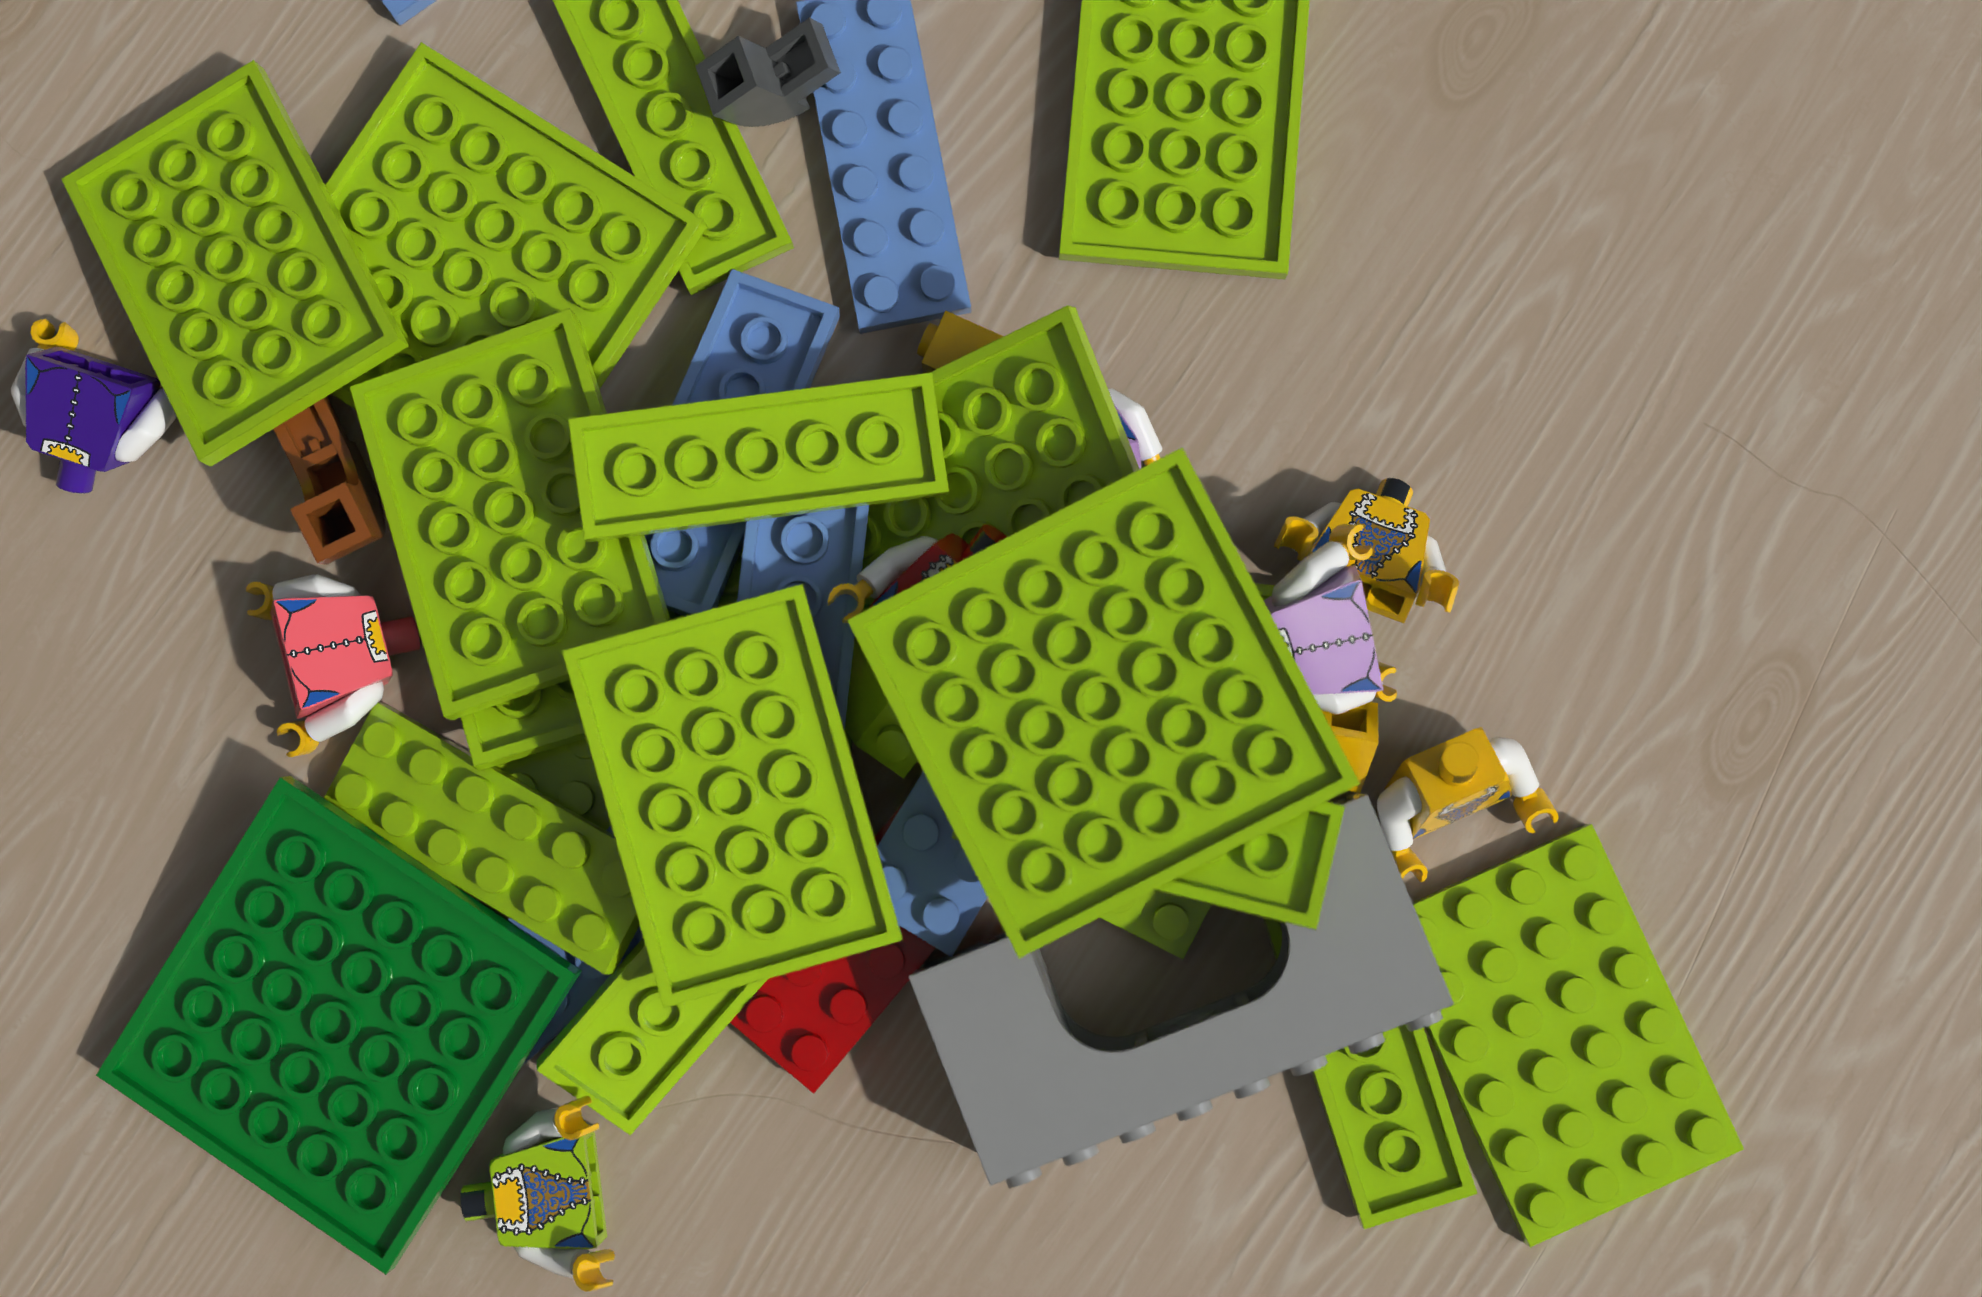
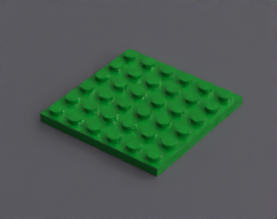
(338, 1023)

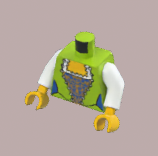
(548, 1195)

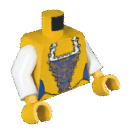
(1402, 554)
(1452, 784)

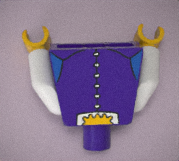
(85, 408)

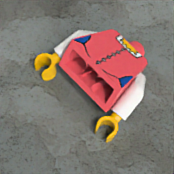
(331, 652)

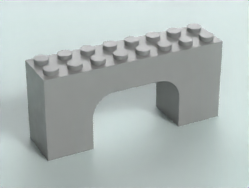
(1052, 1090)

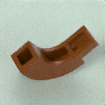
(338, 492)

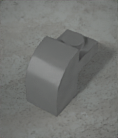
(770, 83)

